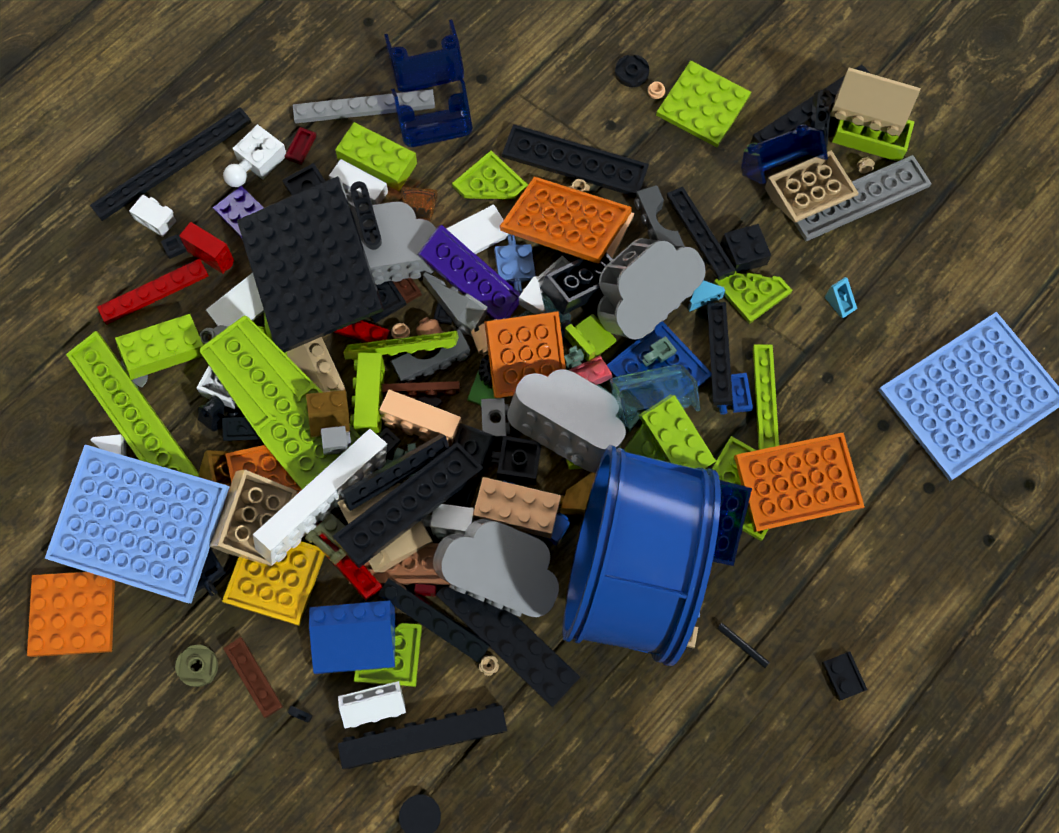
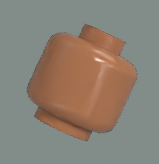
(428, 327)

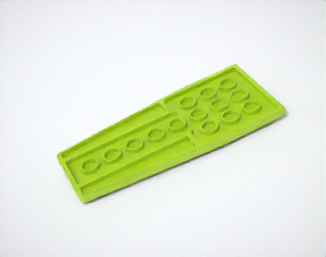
(270, 396)

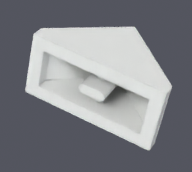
(531, 297)
(111, 443)

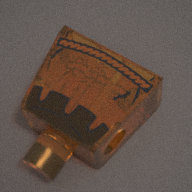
(421, 201)

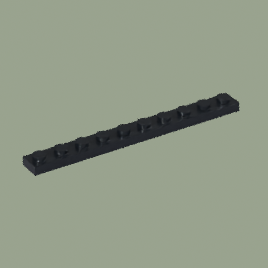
(170, 164)

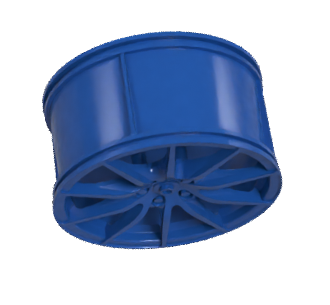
(643, 555)

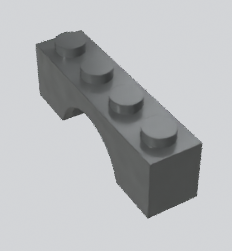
(649, 203)
(411, 369)

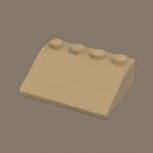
(874, 101)
(810, 187)
(317, 365)
(246, 509)
(402, 547)

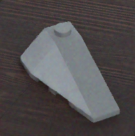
(464, 310)

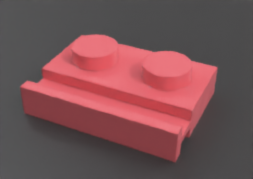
(593, 371)

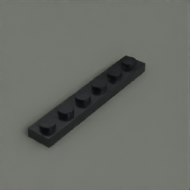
(700, 233)
(719, 354)
(394, 472)
(434, 619)

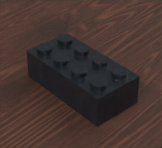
(574, 284)

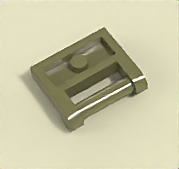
(328, 528)

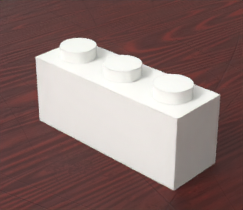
(350, 174)
(371, 704)

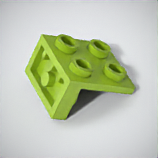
(589, 337)

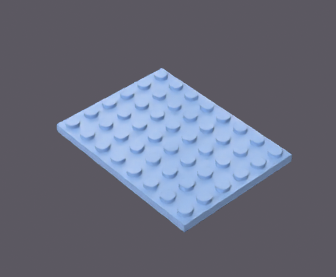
(972, 396)
(137, 523)

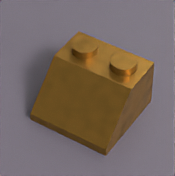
(327, 411)

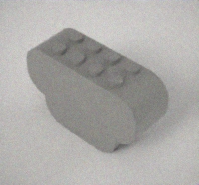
(401, 242)
(647, 285)
(567, 416)
(499, 566)

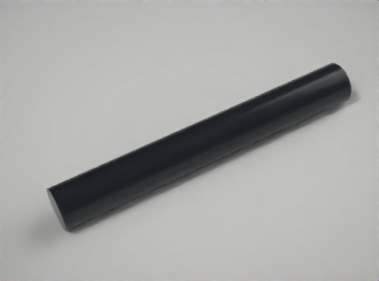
(743, 645)

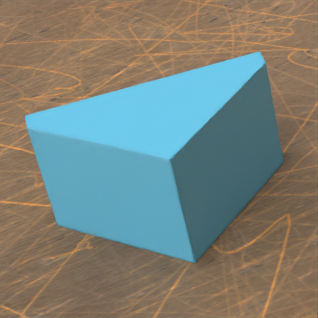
(704, 294)
(841, 298)

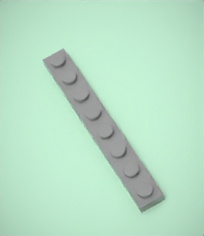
(361, 106)

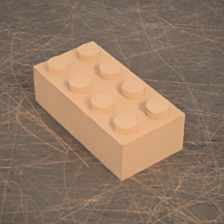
(418, 417)
(517, 507)

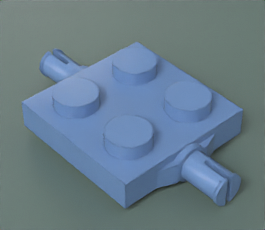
(515, 263)

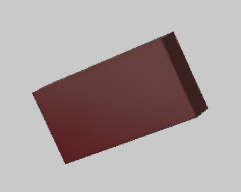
(300, 145)

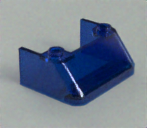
(427, 68)
(438, 125)
(782, 149)

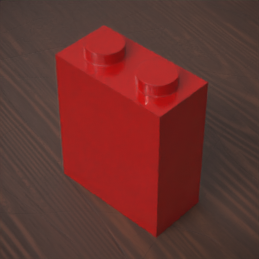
(207, 248)

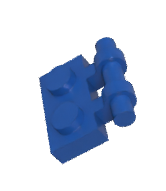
(741, 395)

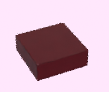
(425, 590)

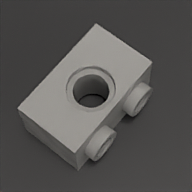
(492, 408)
(335, 440)

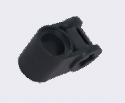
(212, 413)

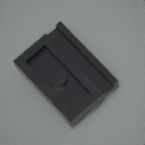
(844, 676)

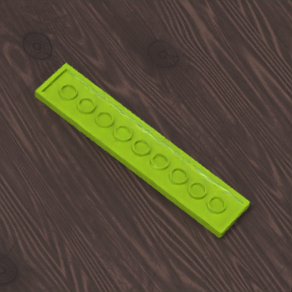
(127, 405)

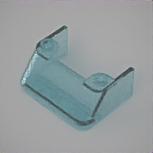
(651, 386)

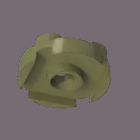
(205, 674)

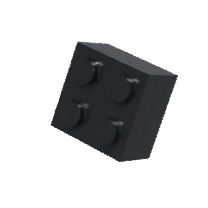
(746, 248)

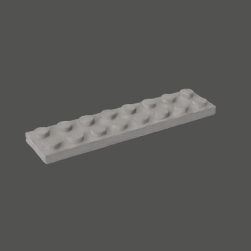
(874, 191)

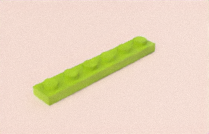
(407, 344)
(765, 396)

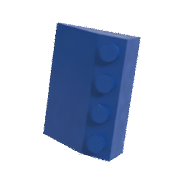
(352, 637)

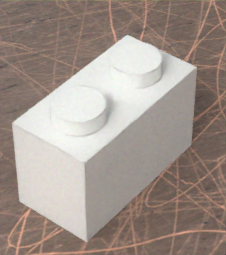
(152, 215)

